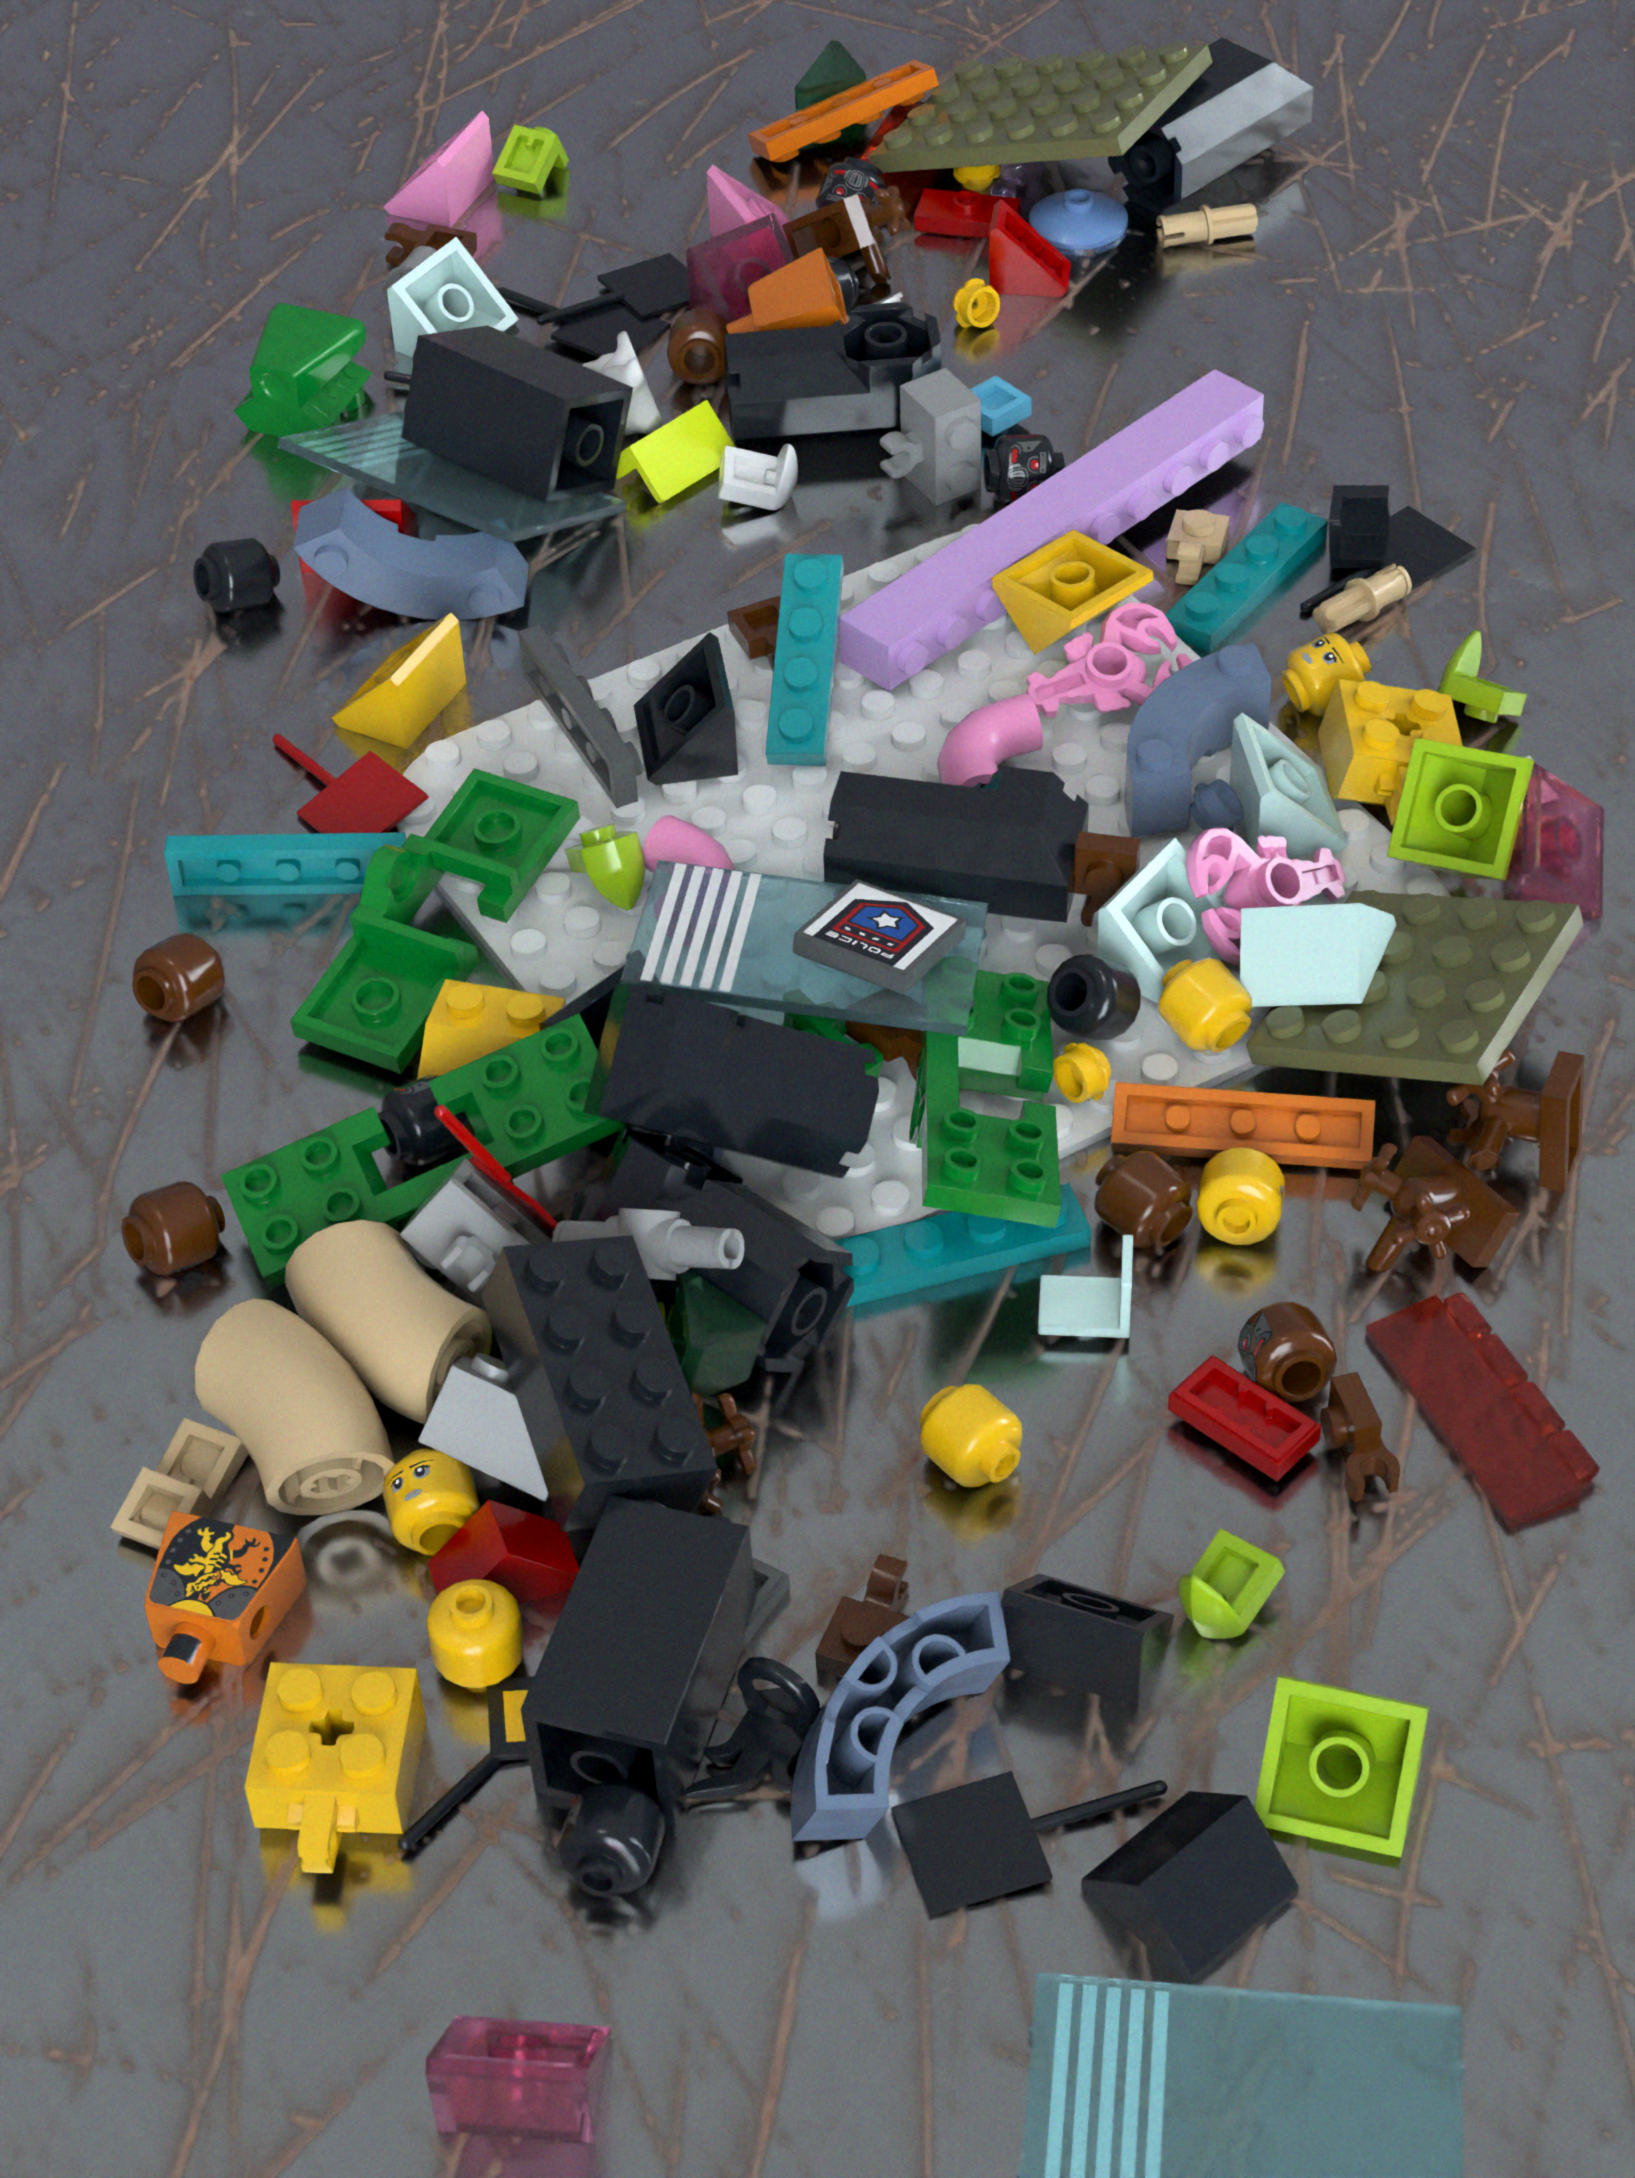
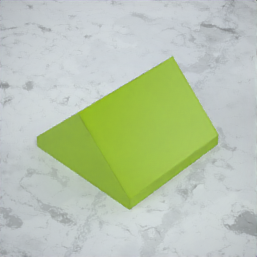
(1460, 810)
(1341, 1765)

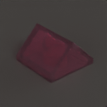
(731, 262)
(1558, 847)
(519, 2078)

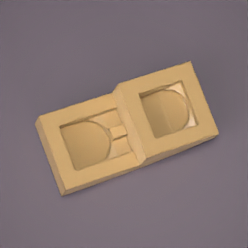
(187, 1480)

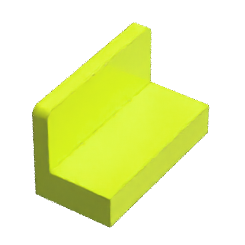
(677, 452)

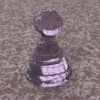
(1014, 176)

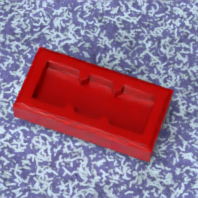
(958, 212)
(1244, 1417)

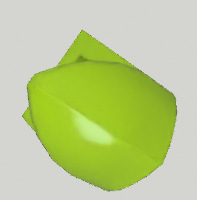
(1482, 698)
(611, 862)
(1228, 1586)

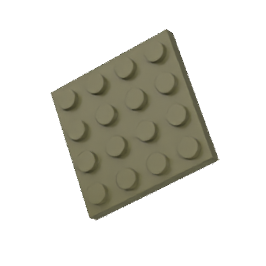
(1441, 996)

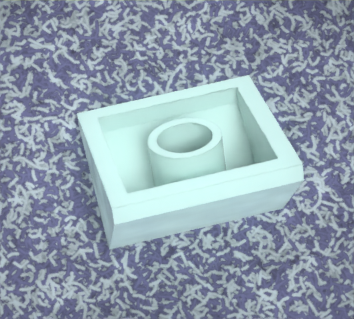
(444, 296)
(1282, 792)
(1156, 921)
(1311, 953)

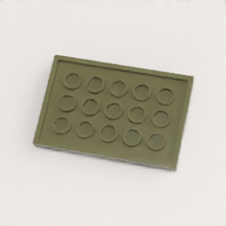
(1042, 108)

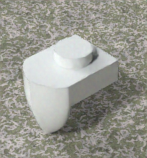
(758, 477)

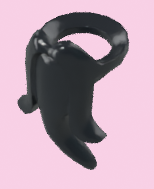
(766, 1736)

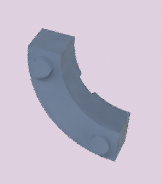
(407, 574)
(1182, 722)
(848, 1750)

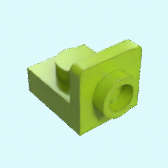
(529, 158)

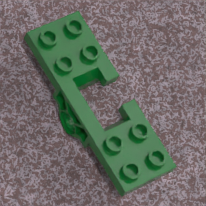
(389, 973)
(518, 1100)
(983, 1160)

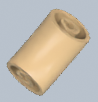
(384, 1313)
(293, 1409)

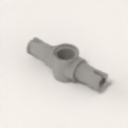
(663, 1240)

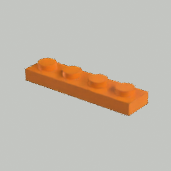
(857, 105)
(1213, 1120)

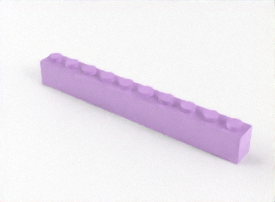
(1096, 495)

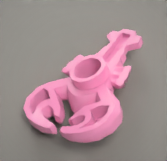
(1109, 671)
(1256, 881)

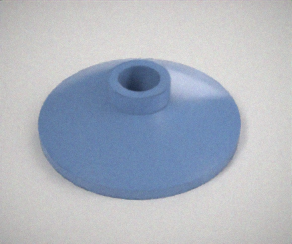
(1079, 219)

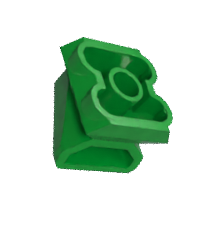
(303, 372)

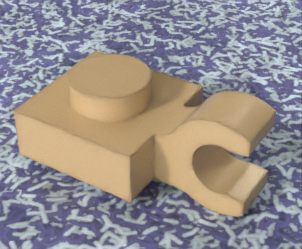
(1194, 540)

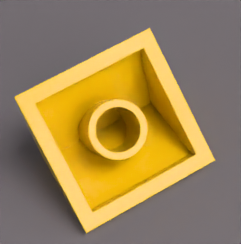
(1066, 587)
(408, 687)

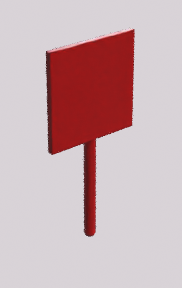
(361, 800)
(493, 1169)

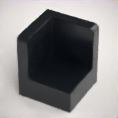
(1359, 526)

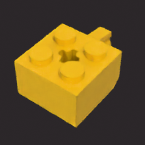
(1371, 736)
(335, 1754)

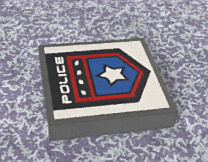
(879, 936)

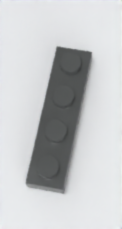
(579, 717)

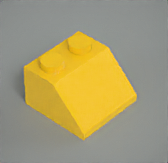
(478, 1020)

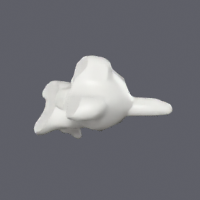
(625, 368)

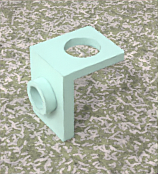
(1088, 1303)

